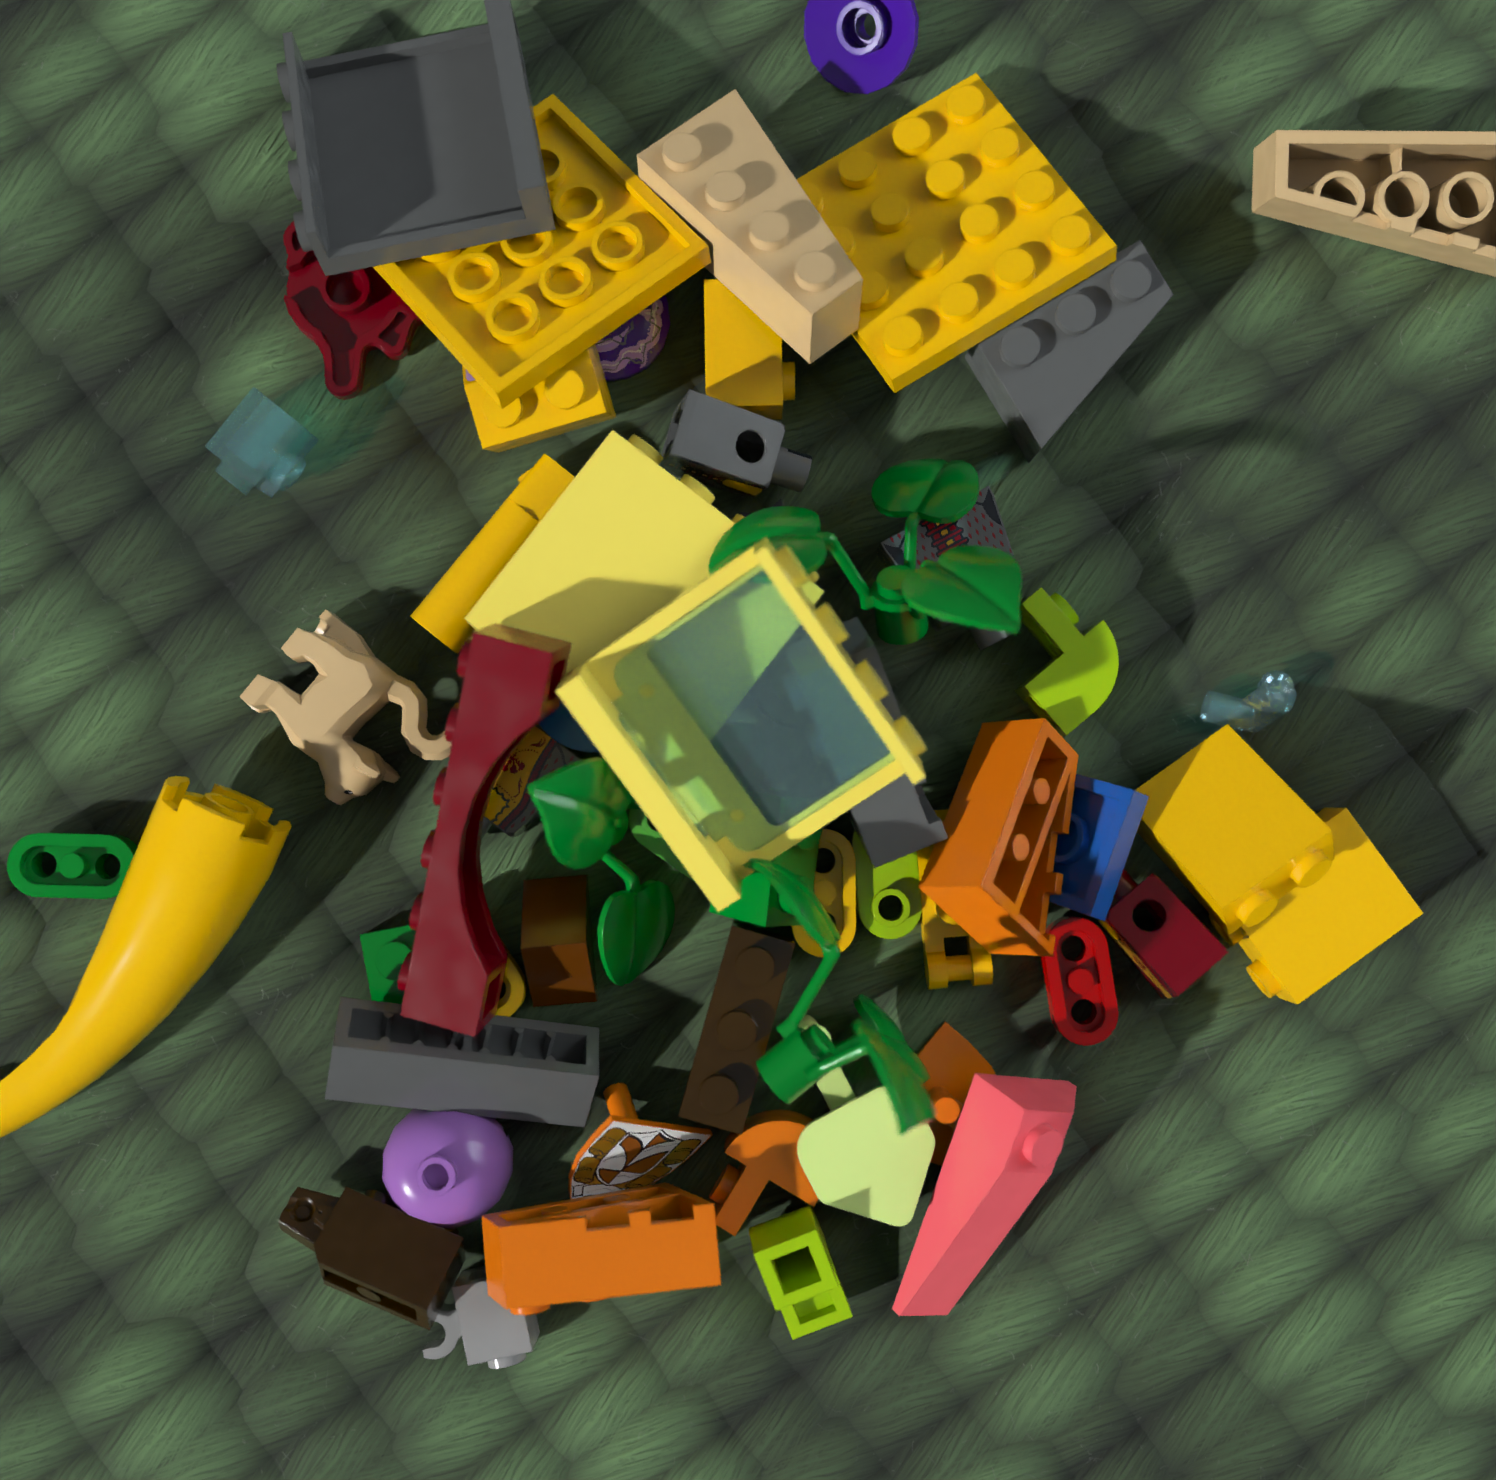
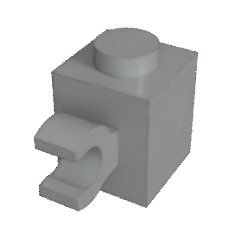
(485, 1326)

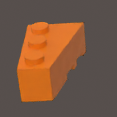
(1003, 837)

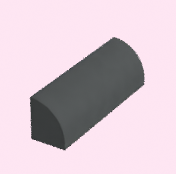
(504, 1072)

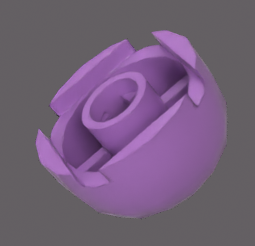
(447, 1166)

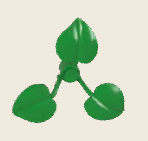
(965, 584)
(582, 818)
(809, 1053)

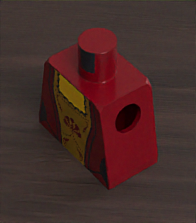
(1174, 950)

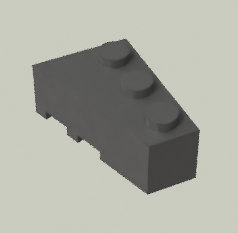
(1061, 351)
(898, 815)

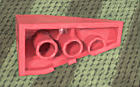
(988, 1179)

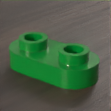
(79, 864)

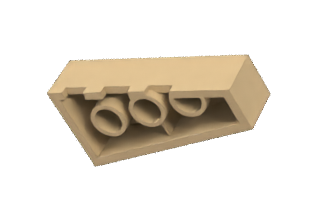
(1386, 188)

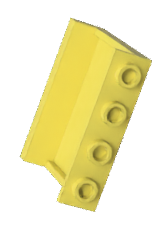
(610, 552)

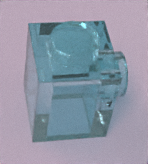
(261, 446)

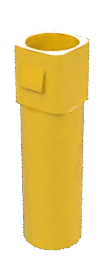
(489, 552)

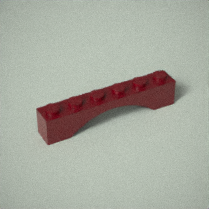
(456, 954)

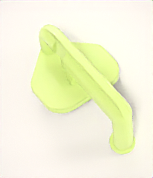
(857, 1154)

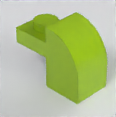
(1080, 667)
(799, 1271)

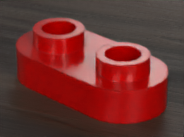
(1079, 978)

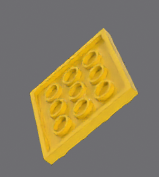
(952, 229)
(545, 297)

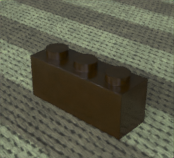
(736, 1027)

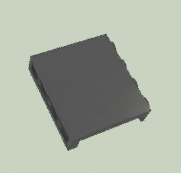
(414, 146)

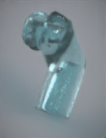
(1255, 711)

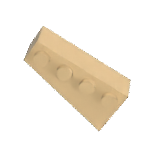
(758, 225)

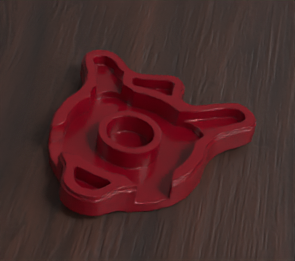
(345, 316)

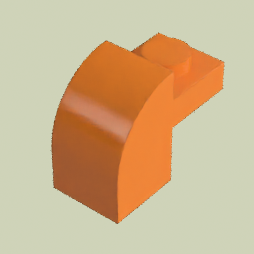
(765, 1153)

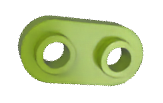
(893, 878)

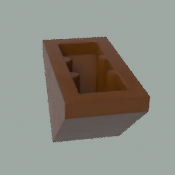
(558, 940)

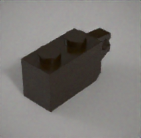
(377, 1251)

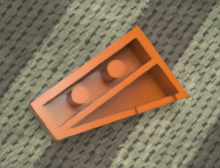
(600, 1248)

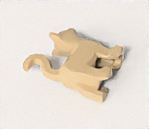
(338, 704)

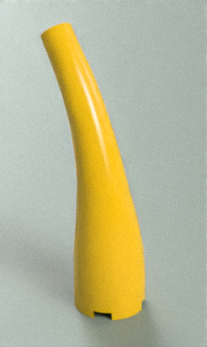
(171, 919)

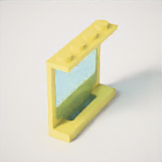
(741, 718)

